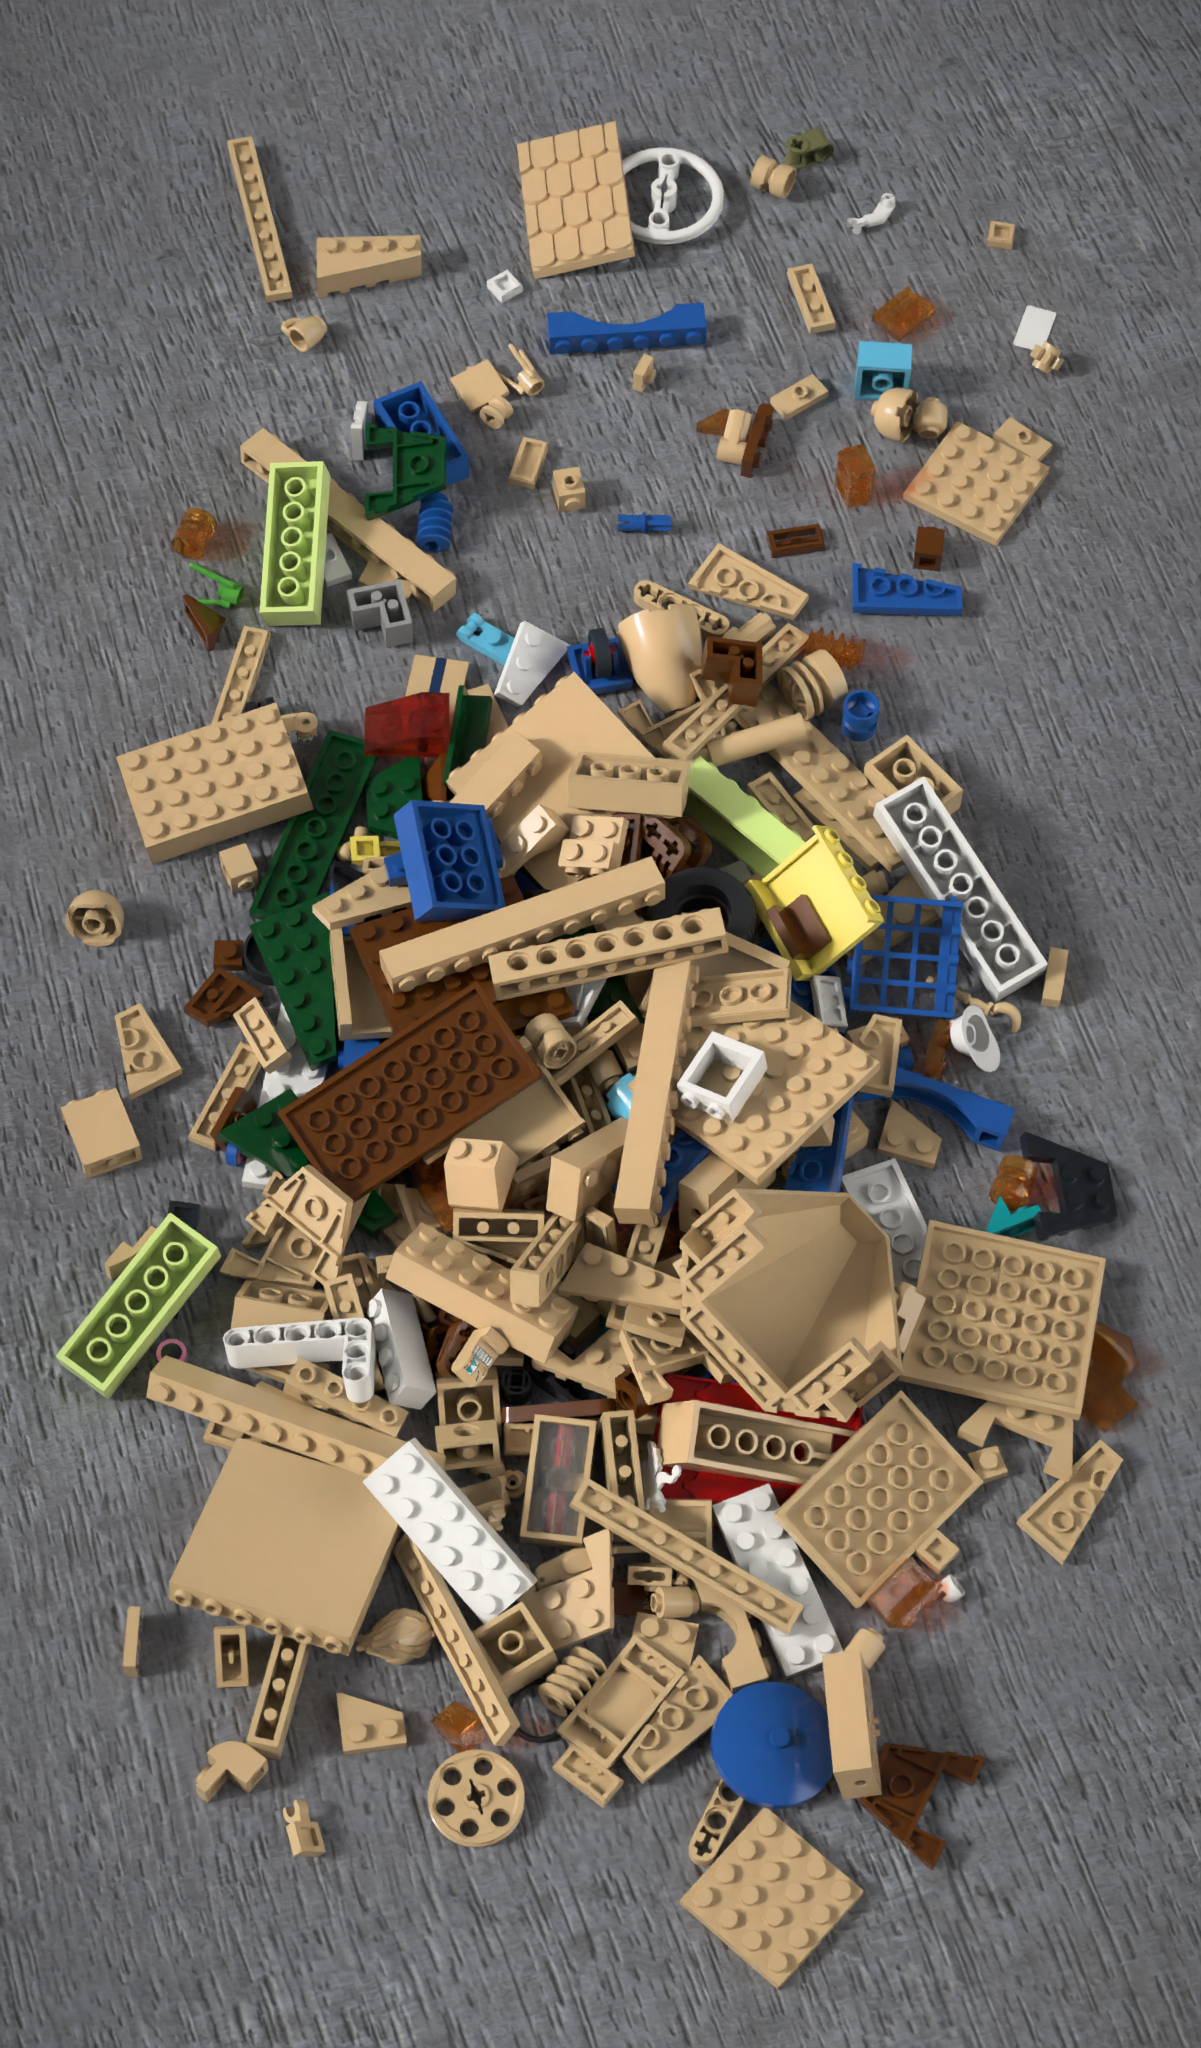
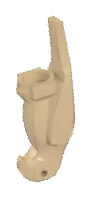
(572, 1564)

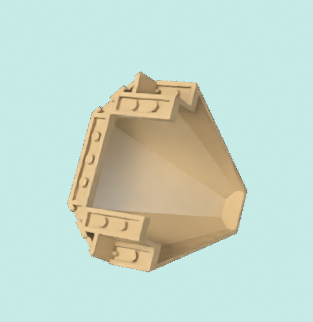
(794, 1299)

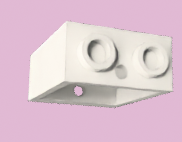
(732, 1053)

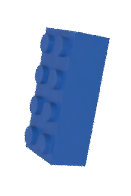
(416, 411)

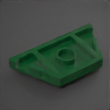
(390, 792)

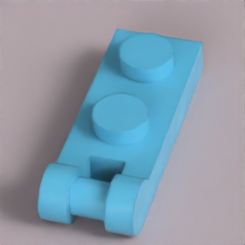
(490, 642)

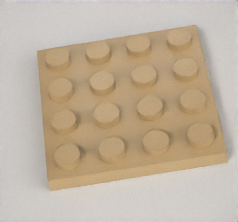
(976, 483)
(771, 1897)

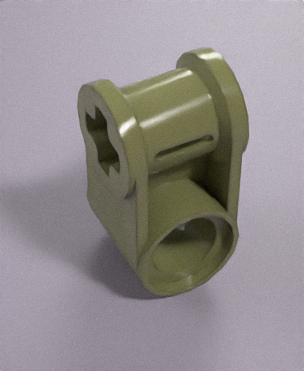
(808, 148)

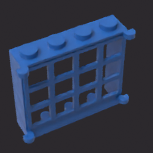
(947, 959)

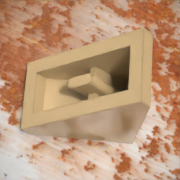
(231, 1656)

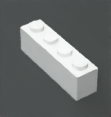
(401, 1349)

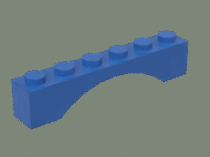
(574, 333)
(980, 1118)

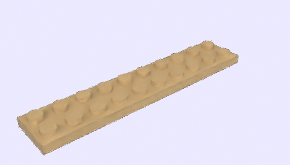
(826, 776)

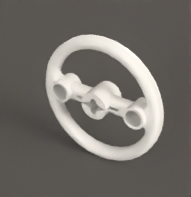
(669, 163)

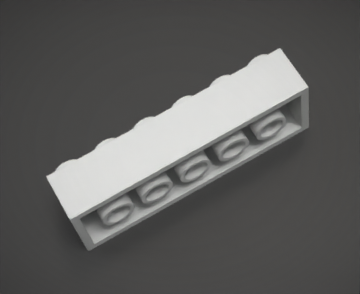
(450, 1531)

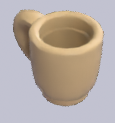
(304, 332)

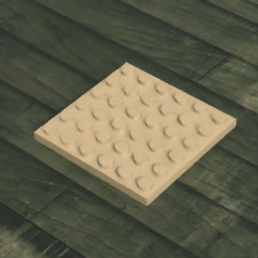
(805, 1083)
(1004, 1320)

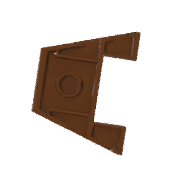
(907, 1783)

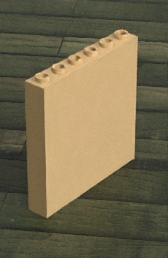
(560, 726)
(287, 1548)

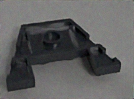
(1081, 1188)

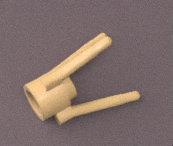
(528, 379)

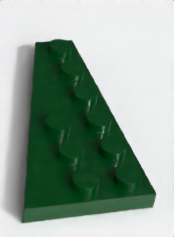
(300, 965)

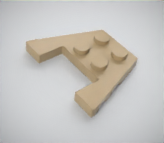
(654, 735)
(316, 1210)
(287, 1258)
(653, 1358)
(596, 1365)
(1039, 1426)
(579, 1605)

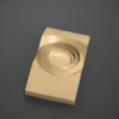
(621, 1703)

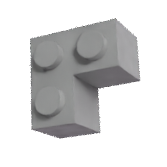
(382, 606)

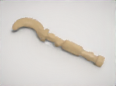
(990, 1008)

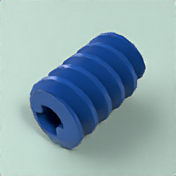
(434, 523)

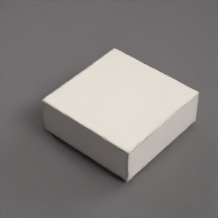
(504, 286)

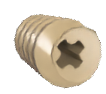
(568, 1680)

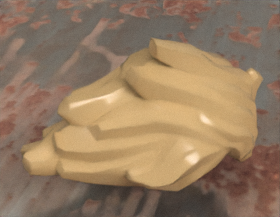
(398, 1637)

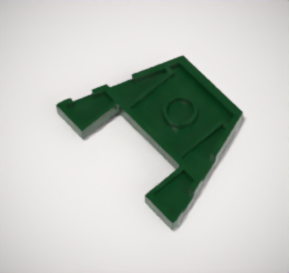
(417, 468)

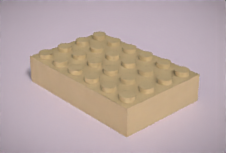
(214, 783)

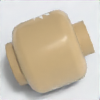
(930, 418)

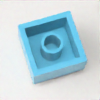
(881, 368)

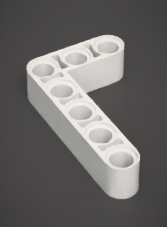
(314, 1341)

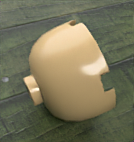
(894, 412)
(95, 918)

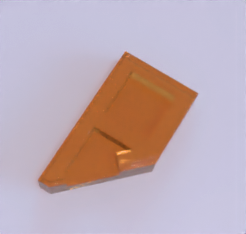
(714, 424)

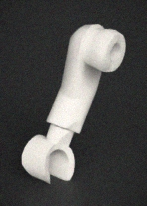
(876, 218)

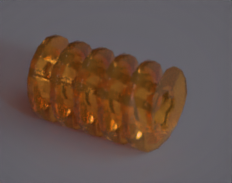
(838, 648)

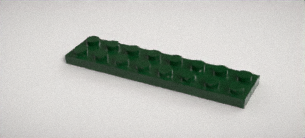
(313, 837)

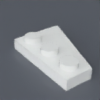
(528, 663)

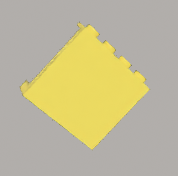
(835, 890)

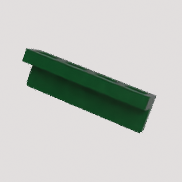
(467, 731)

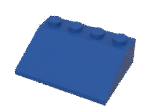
(448, 860)

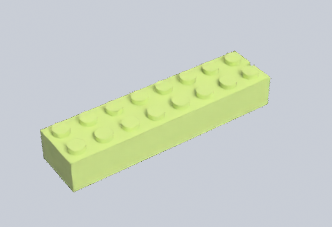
(738, 820)

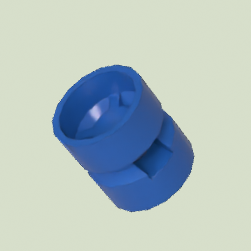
(860, 715)

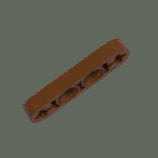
(572, 1409)

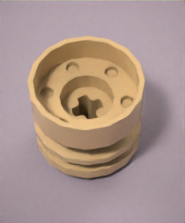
(813, 684)

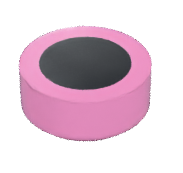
(172, 1348)

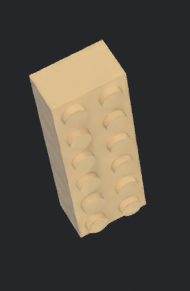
(478, 1292)

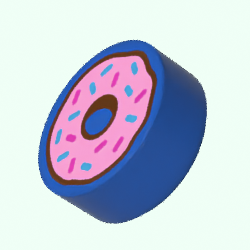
(233, 1156)

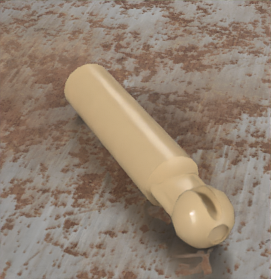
(753, 740)

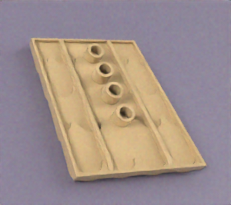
(575, 200)

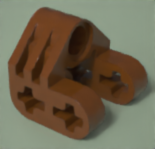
(683, 857)
(442, 1357)

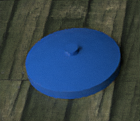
(772, 1745)

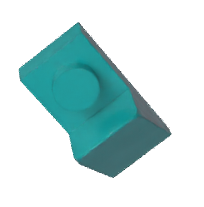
(1012, 1224)

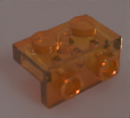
(904, 1595)

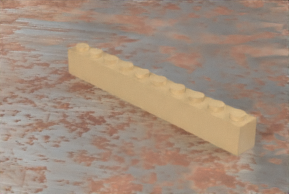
(369, 538)
(522, 925)
(655, 1094)
(272, 1417)

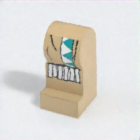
(301, 727)
(479, 1355)

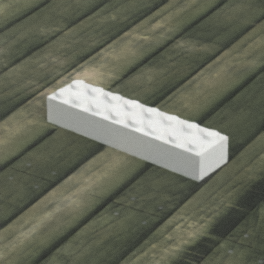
(949, 867)

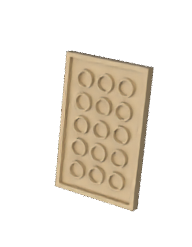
(877, 1498)

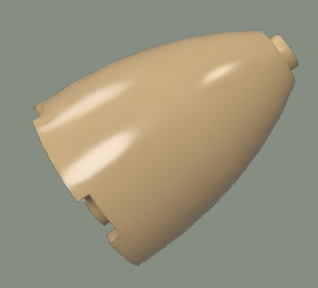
(662, 653)

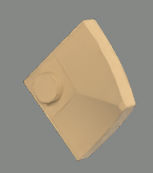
(688, 1517)

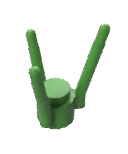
(229, 590)

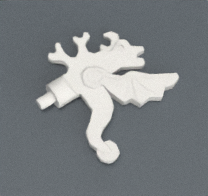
(654, 1479)

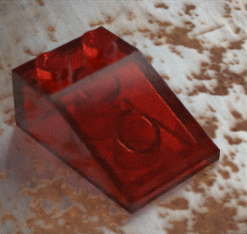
(408, 726)

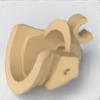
(490, 1499)

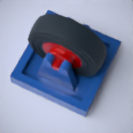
(600, 663)

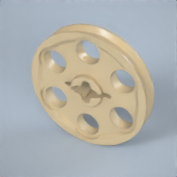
(467, 1810)

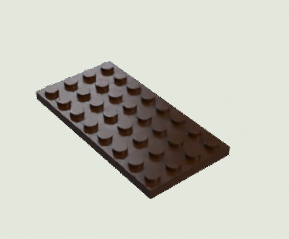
(411, 1093)

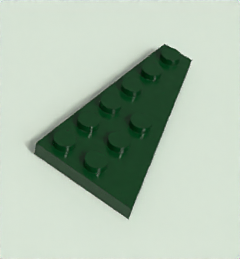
(271, 1143)

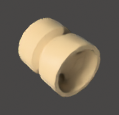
(775, 177)
(550, 1041)

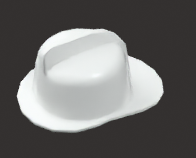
(974, 1038)

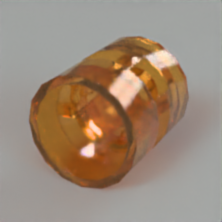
(194, 533)
(1013, 1181)

